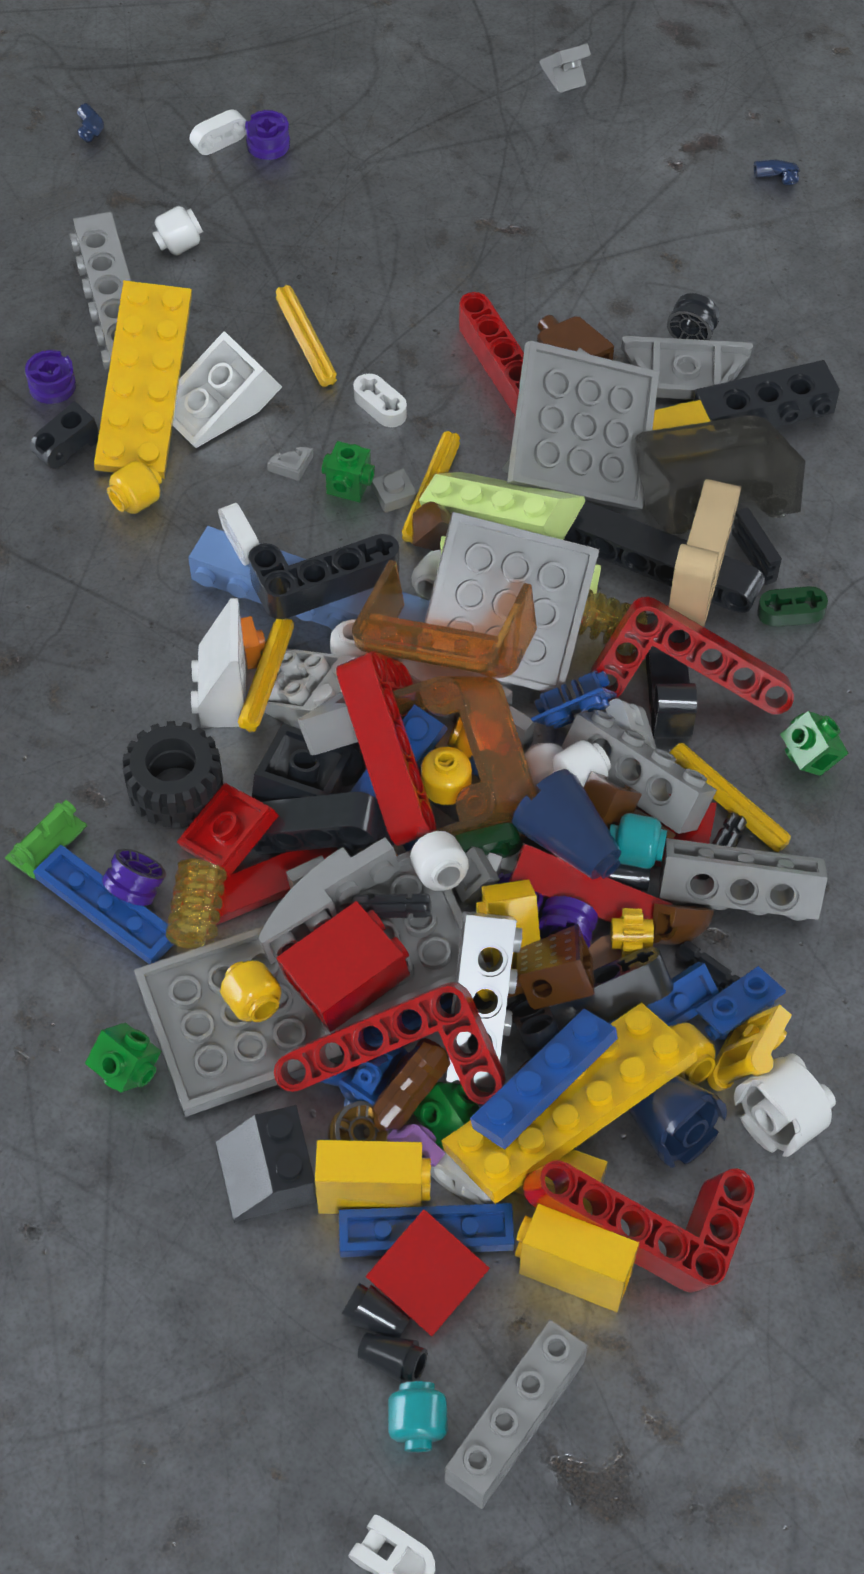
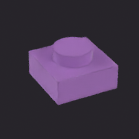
(419, 1133)

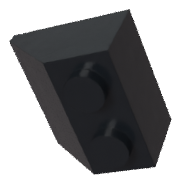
(292, 772)
(267, 1165)

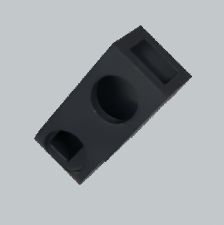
(64, 436)

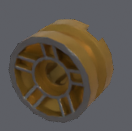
(353, 1116)

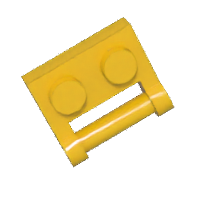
(749, 1048)

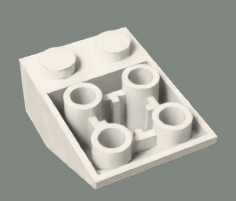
(303, 684)

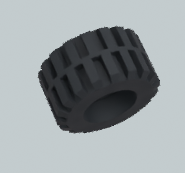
(166, 749)

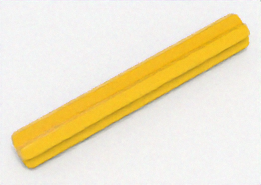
(306, 336)
(440, 463)
(266, 674)
(733, 800)

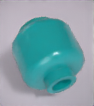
(639, 840)
(417, 1415)

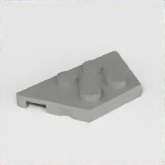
(687, 362)

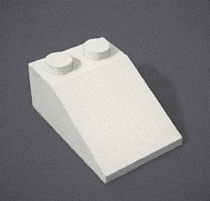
(221, 391)
(220, 671)

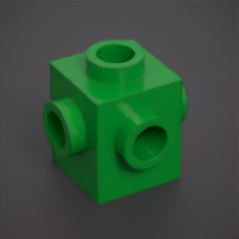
(348, 471)
(814, 743)
(123, 1057)
(445, 1110)

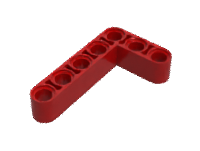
(492, 345)
(689, 653)
(390, 762)
(396, 1035)
(647, 1227)

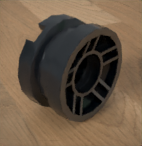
(693, 317)

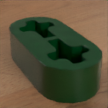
(792, 606)
(498, 839)

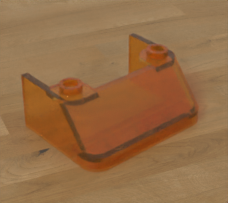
(441, 646)
(492, 741)

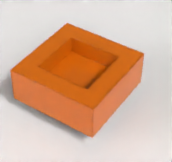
(253, 642)

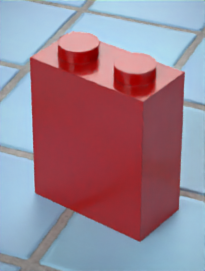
(344, 965)

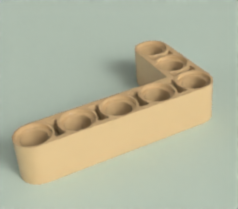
(702, 557)

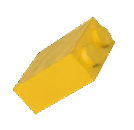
(370, 1175)
(576, 1257)

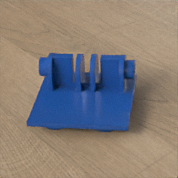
(559, 714)

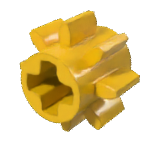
(631, 932)

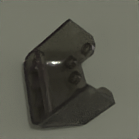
(730, 451)

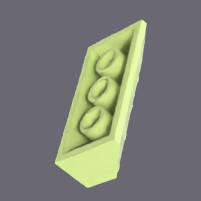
(508, 504)

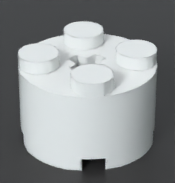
(785, 1106)

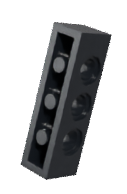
(776, 396)

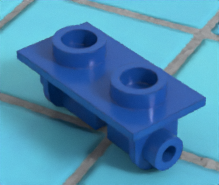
(739, 1002)
(372, 1076)

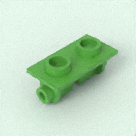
(56, 829)

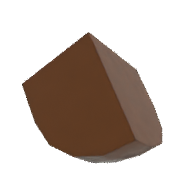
(429, 525)
(609, 799)
(679, 923)

